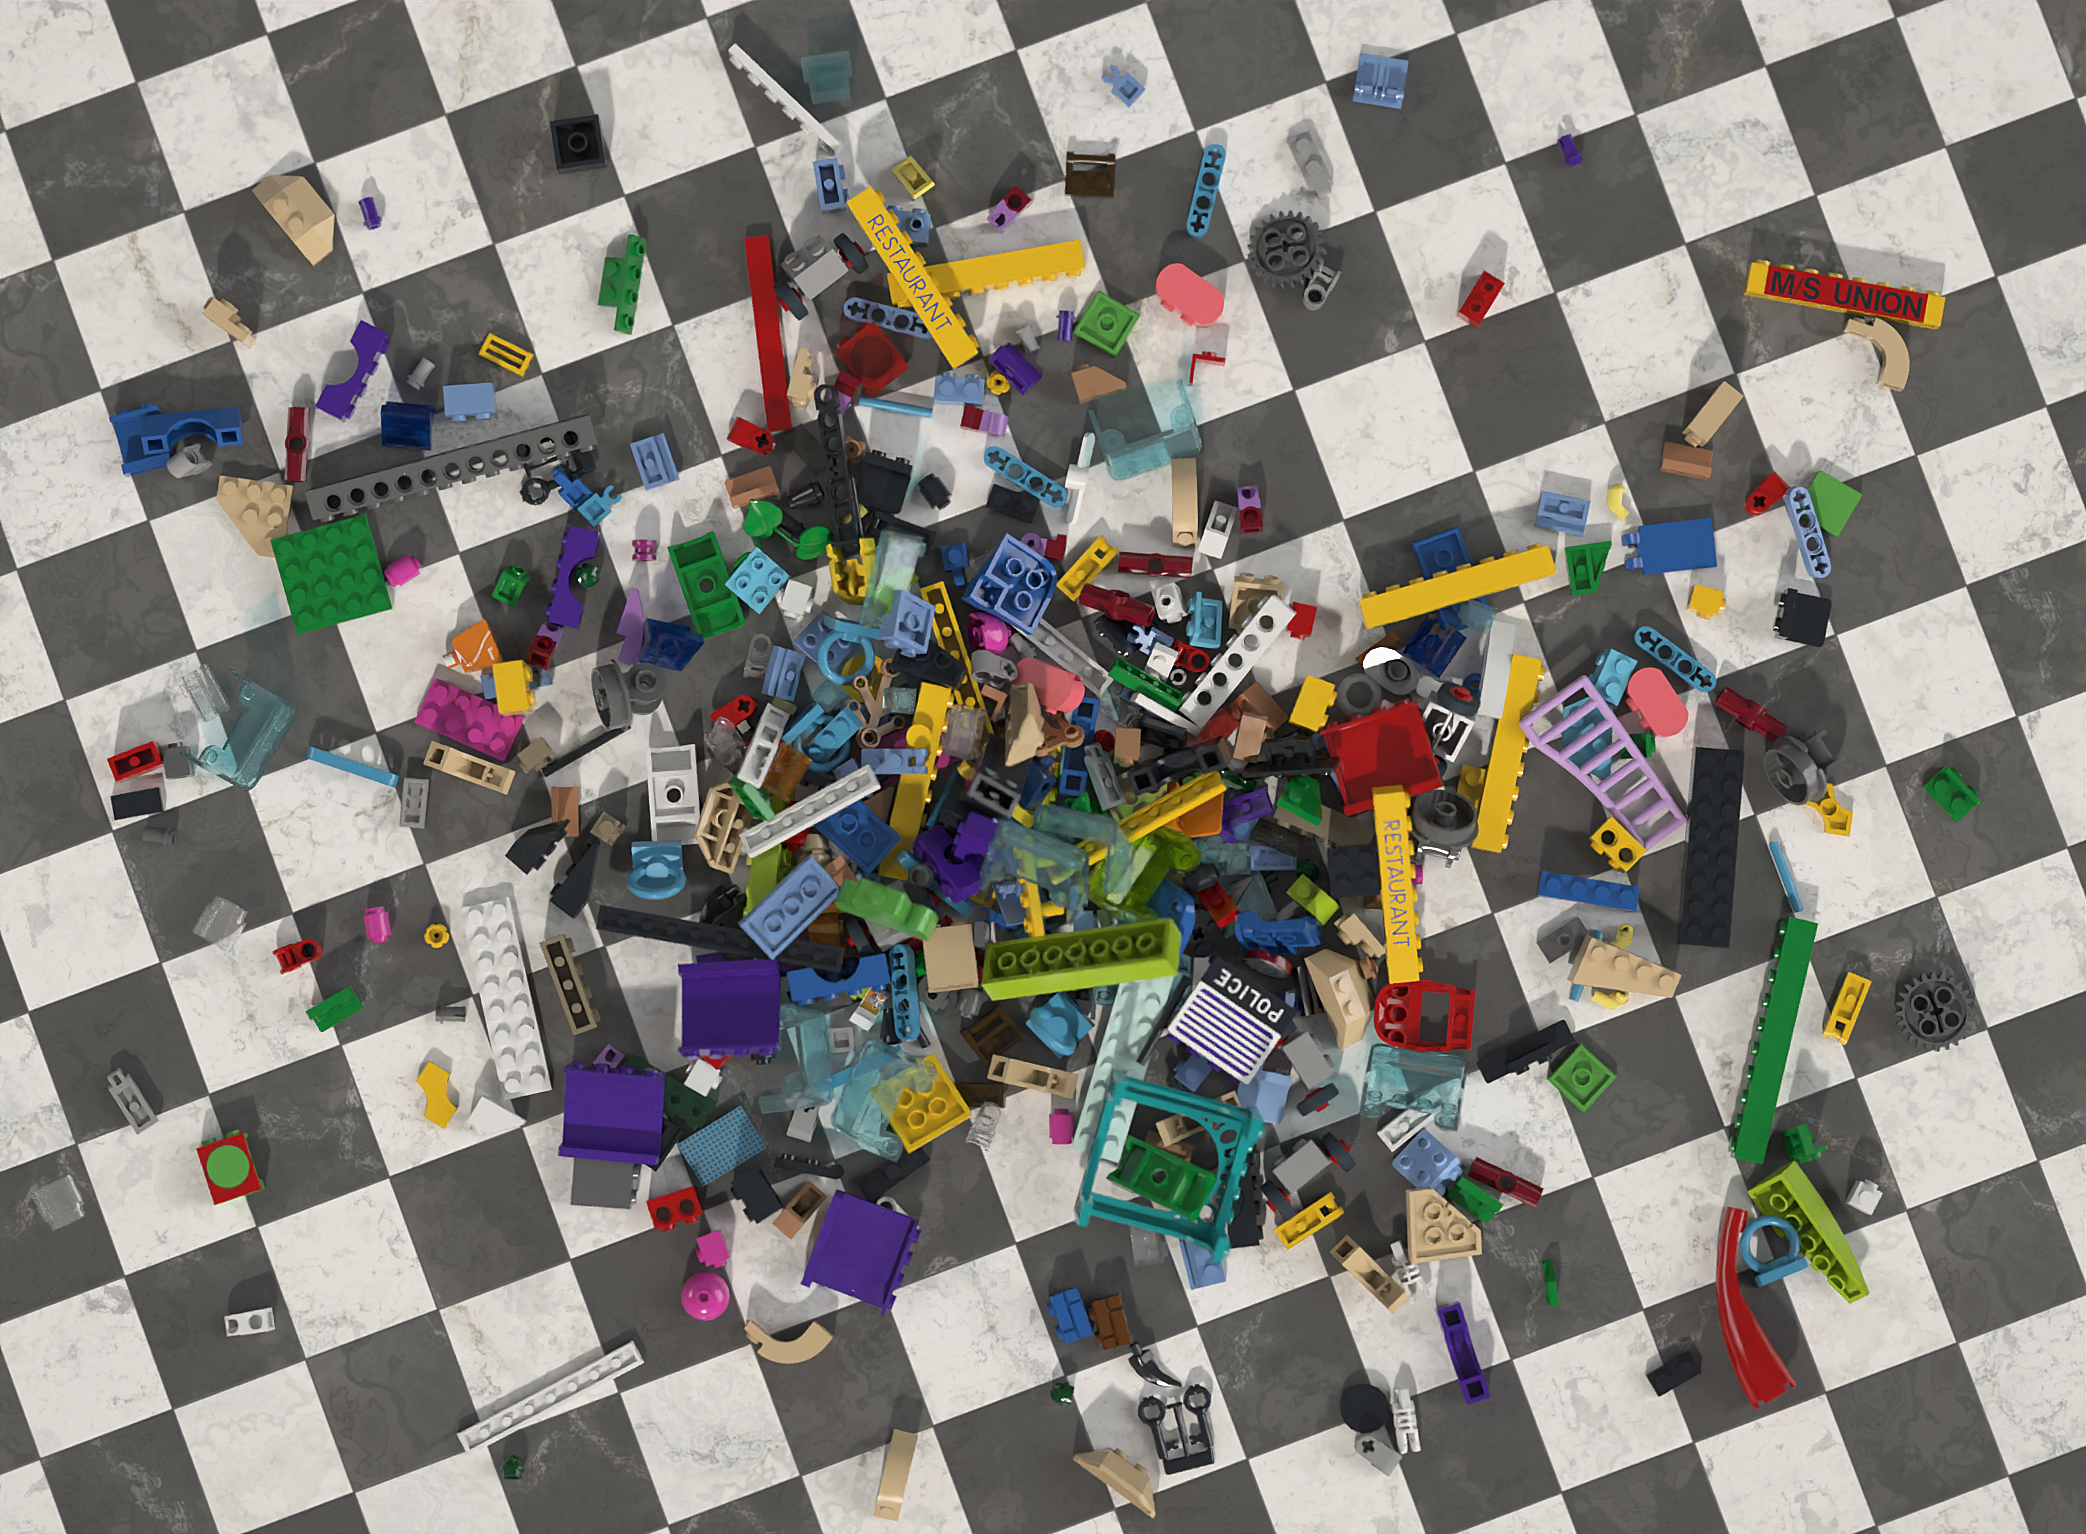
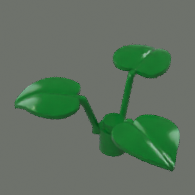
(765, 517)

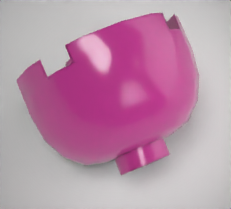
(988, 632)
(705, 1295)

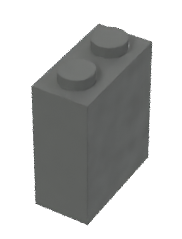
(604, 1183)

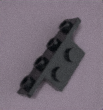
(1290, 757)
(1525, 1052)

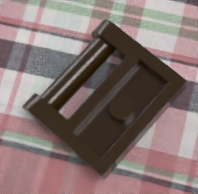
(1089, 182)
(998, 1040)

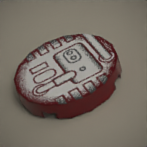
(1266, 965)

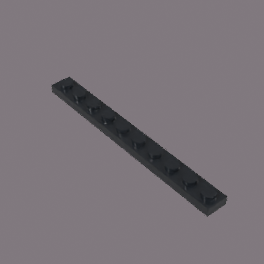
(714, 938)

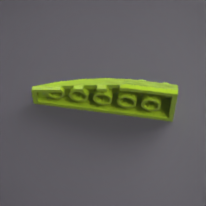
(770, 866)
(1793, 1198)

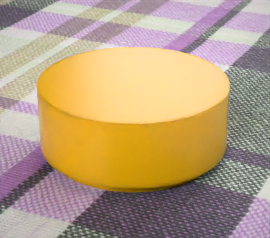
(918, 736)

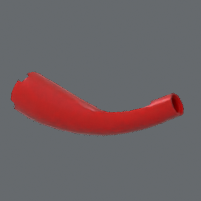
(1749, 1349)

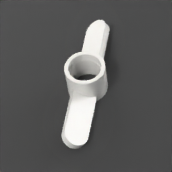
(1077, 477)

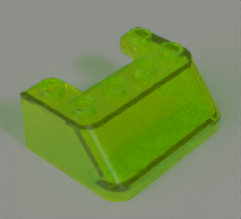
(1153, 858)

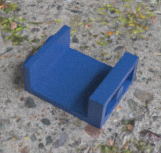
(128, 434)

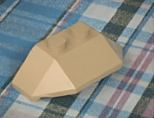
(299, 213)
(1022, 723)
(720, 825)
(1342, 994)
(1120, 1475)

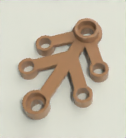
(874, 708)
(1069, 734)

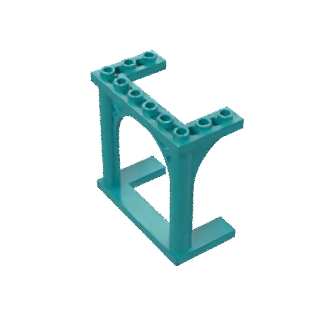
(1206, 1234)

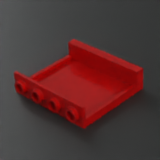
(1382, 752)

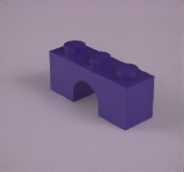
(955, 880)

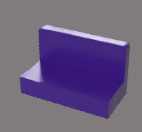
(1015, 368)

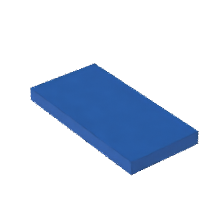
(1444, 553)

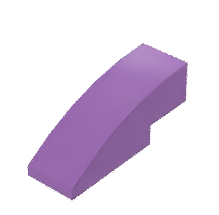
(632, 628)

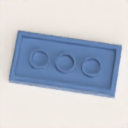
(790, 906)

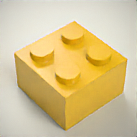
(514, 688)
(1312, 704)

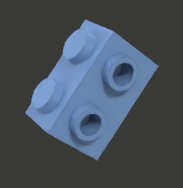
(829, 185)
(914, 223)
(958, 390)
(469, 401)
(1192, 1071)

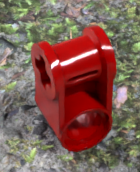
(747, 435)
(1768, 492)
(1186, 655)
(733, 712)
(293, 955)

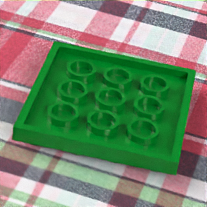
(331, 574)

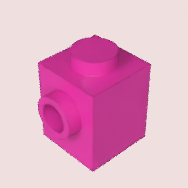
(713, 1249)

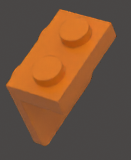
(1202, 819)

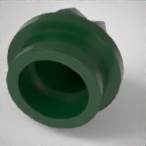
(588, 575)
(1309, 868)
(1062, 1393)
(512, 1468)

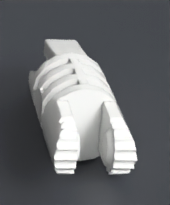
(1407, 1272)
(1405, 1421)

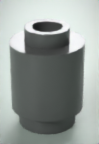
(970, 1001)

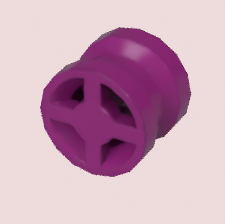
(644, 550)

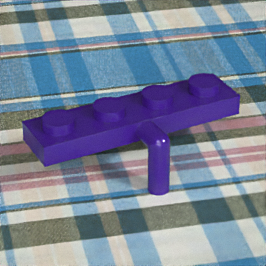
(1241, 811)

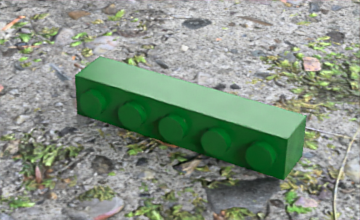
(1145, 684)

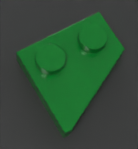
(1586, 566)
(1303, 799)

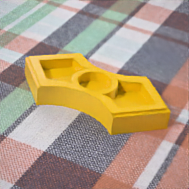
(1835, 817)
(439, 1106)

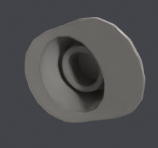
(1391, 670)

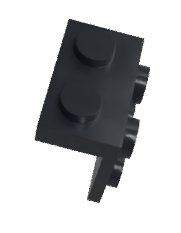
(884, 482)
(1802, 618)
(1117, 633)

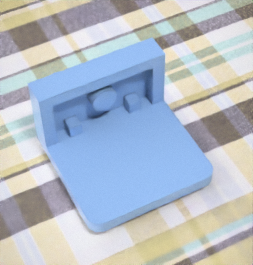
(1267, 1093)
(1428, 1163)

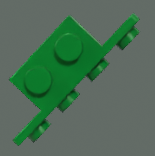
(621, 283)

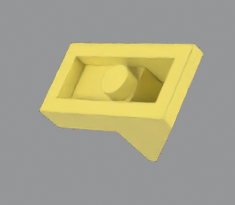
(912, 177)

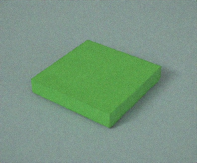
(1106, 324)
(1831, 502)
(1581, 1077)

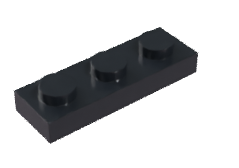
(891, 1173)

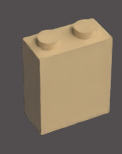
(1712, 415)
(950, 958)

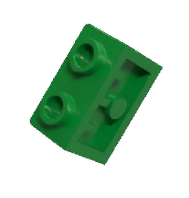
(1952, 793)
(754, 798)
(335, 1009)
(1800, 1145)
(1474, 1199)

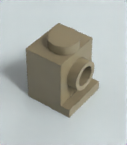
(535, 756)
(608, 829)

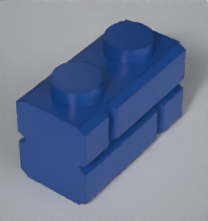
(1070, 1315)

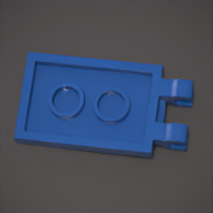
(1672, 547)
(859, 834)

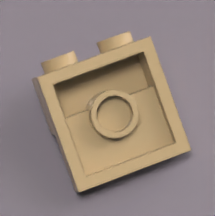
(225, 316)
(802, 386)
(1248, 594)
(1353, 930)

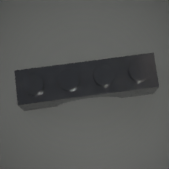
(1198, 758)
(1244, 1228)

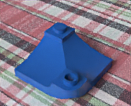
(1013, 585)
(1174, 903)
(1276, 937)

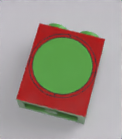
(229, 1167)

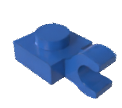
(572, 490)
(955, 560)
(999, 919)

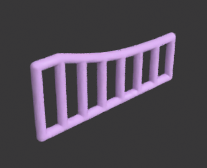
(1581, 772)

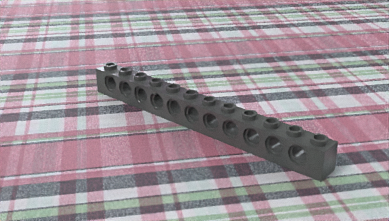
(318, 496)

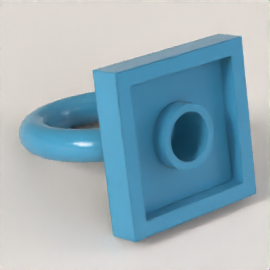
(852, 632)
(803, 726)
(656, 866)
(1060, 1024)
(1778, 1268)

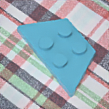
(1595, 746)

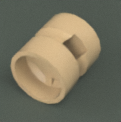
(815, 846)

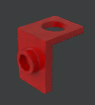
(1207, 358)

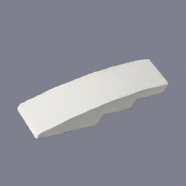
(1496, 669)
(763, 745)

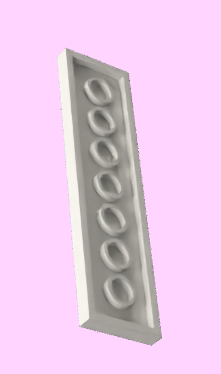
(506, 998)

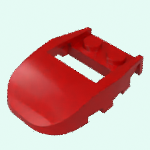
(1399, 1016)

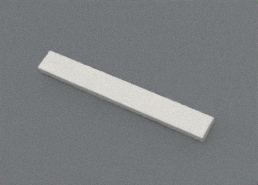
(550, 1398)

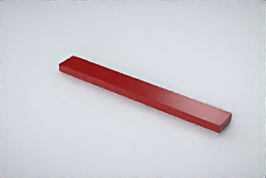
(768, 334)

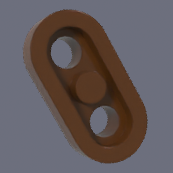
(1389, 641)

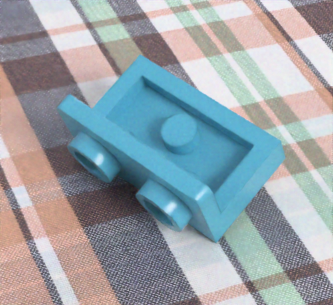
(1205, 622)
(1612, 675)

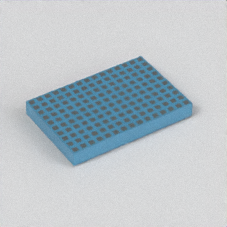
(721, 1146)

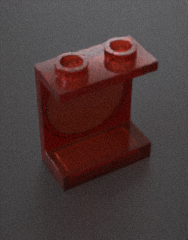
(871, 358)

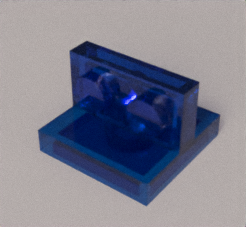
(407, 425)
(669, 644)
(1434, 645)

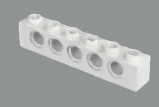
(1202, 713)

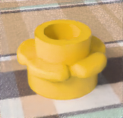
(995, 388)
(432, 930)

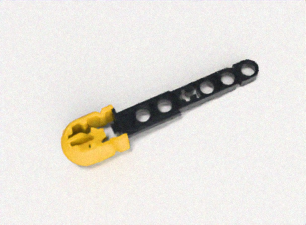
(851, 586)

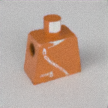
(474, 649)

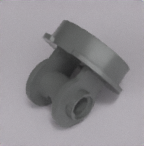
(626, 693)
(1800, 767)
(1442, 825)

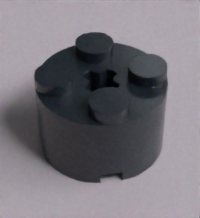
(1207, 941)

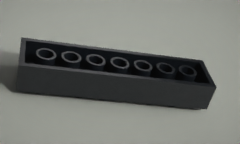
(1710, 847)

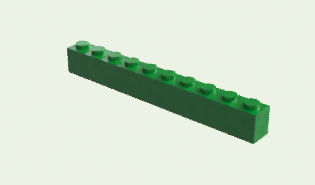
(1773, 1041)

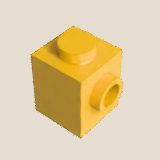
(1706, 601)

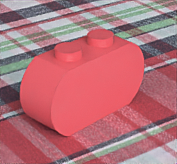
(1189, 296)
(1053, 685)
(1656, 703)

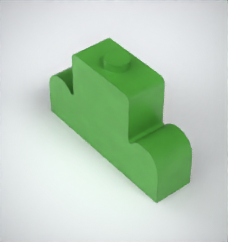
(886, 908)

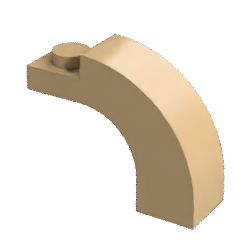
(1891, 346)
(1184, 502)
(469, 767)
(1032, 1076)
(1181, 1126)
(1369, 1274)
(791, 1351)
(895, 1475)

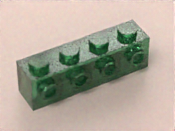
(680, 1098)

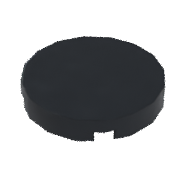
(1364, 1408)

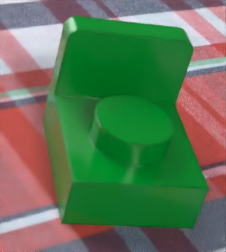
(511, 585)
(1643, 742)

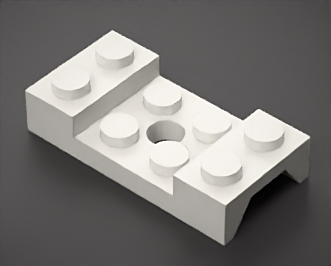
(668, 770)

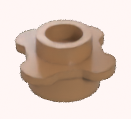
(858, 447)
(1368, 967)

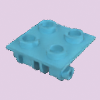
(757, 580)

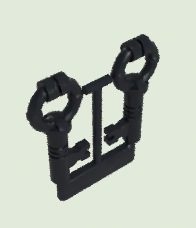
(586, 462)
(1188, 1461)

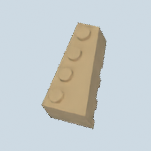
(1615, 968)

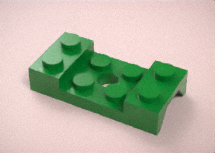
(710, 611)
(1184, 1186)

